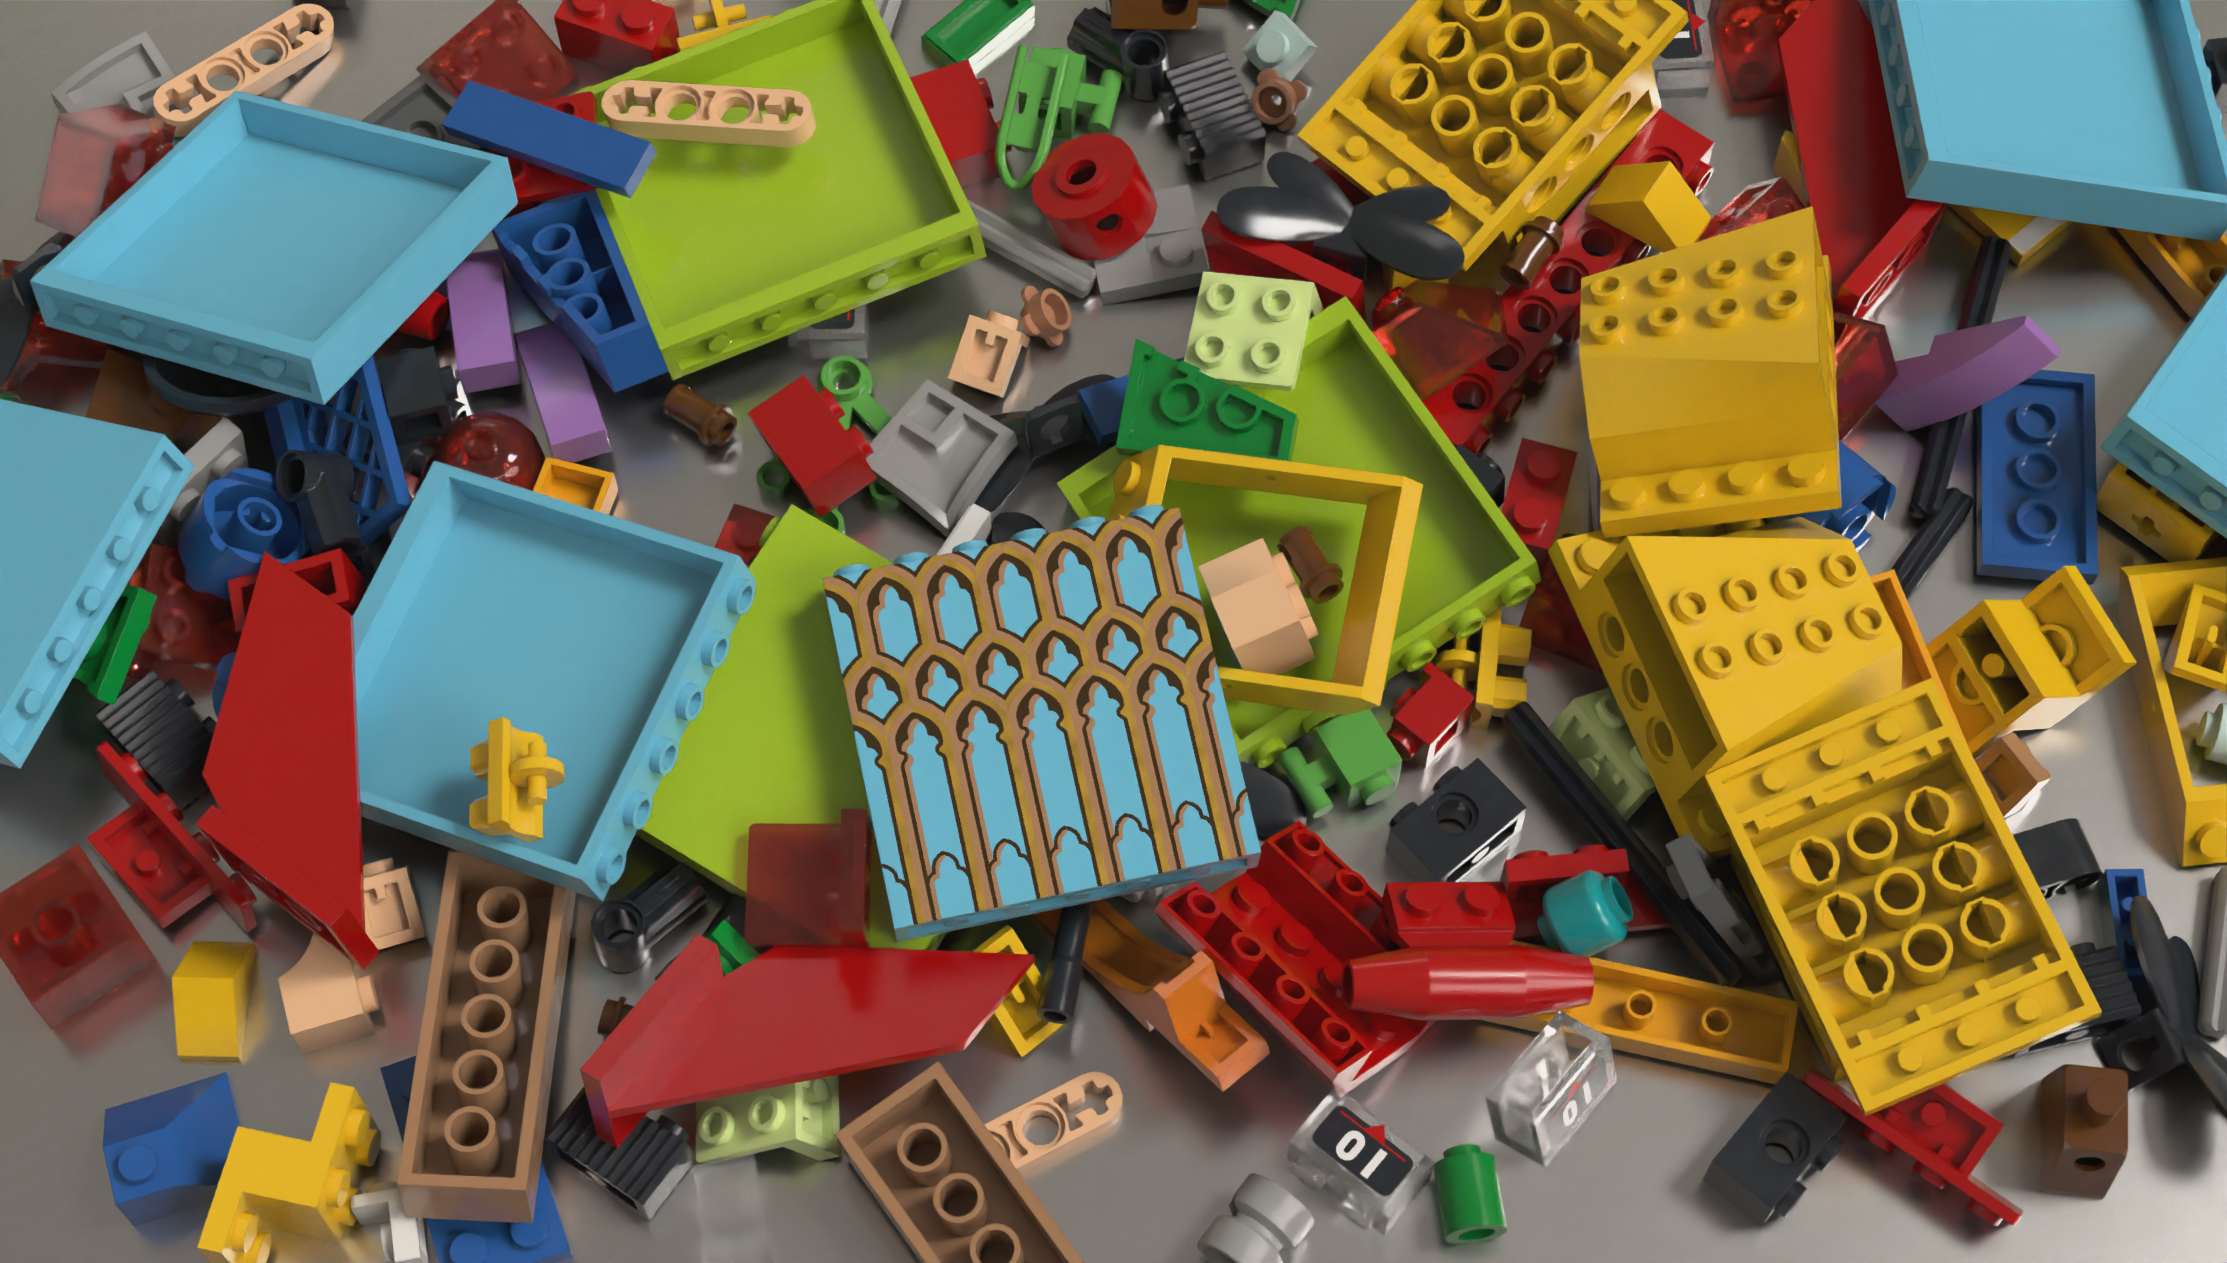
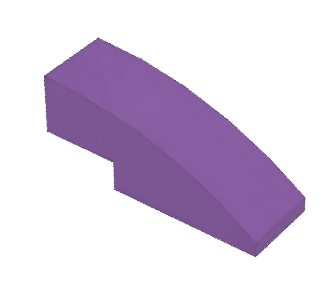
(483, 322)
(1965, 371)
(563, 394)

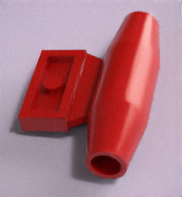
(1461, 960)

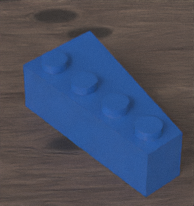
(579, 279)

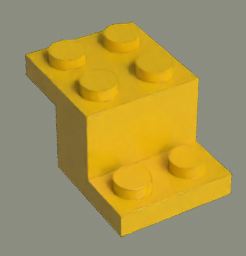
(2027, 659)
(291, 1182)

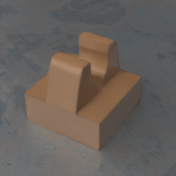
(2011, 773)

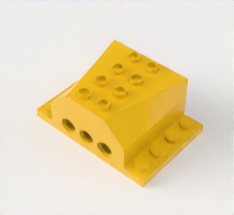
(1497, 107)
(1713, 381)
(1728, 644)
(1897, 899)

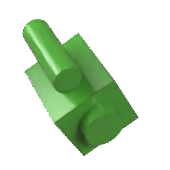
(1077, 94)
(1351, 757)

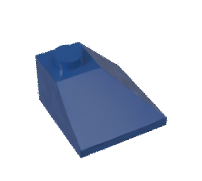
(169, 1148)

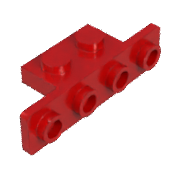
(157, 855)
(1534, 872)
(1938, 1130)

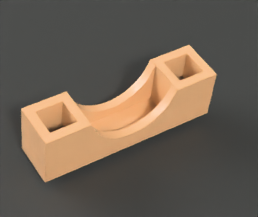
(327, 998)

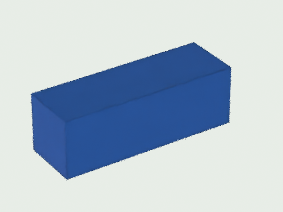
(2115, 896)

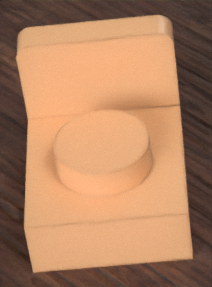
(988, 353)
(390, 904)

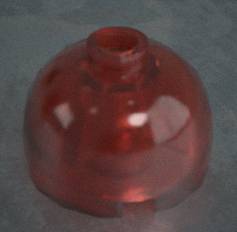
(493, 448)

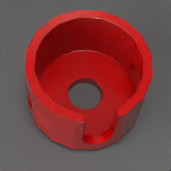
(1086, 183)

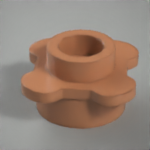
(1291, 95)
(1045, 314)

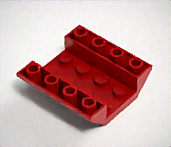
(1282, 950)

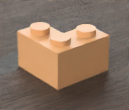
(1260, 608)

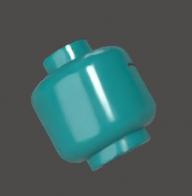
(1585, 914)

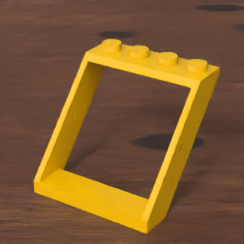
(1377, 572)
(2156, 597)

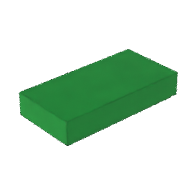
(975, 29)

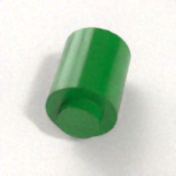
(1469, 1195)

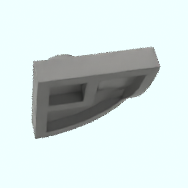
(121, 76)
(1165, 258)
(939, 454)

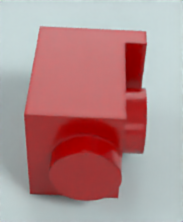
(1429, 717)

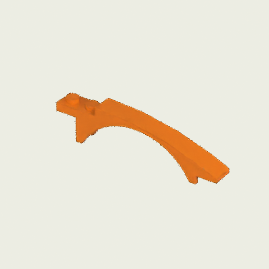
(1170, 994)

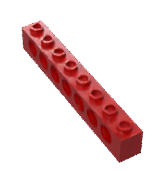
(1557, 315)

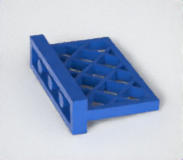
(304, 427)

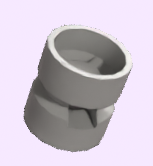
(1262, 1224)

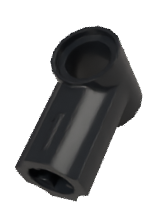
(1122, 51)
(322, 492)
(649, 912)

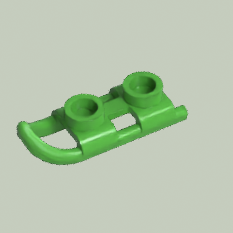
(1027, 130)

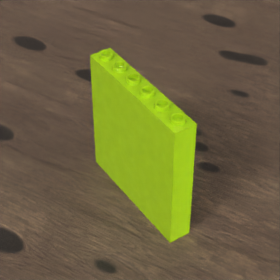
(778, 238)
(1360, 417)
(773, 724)

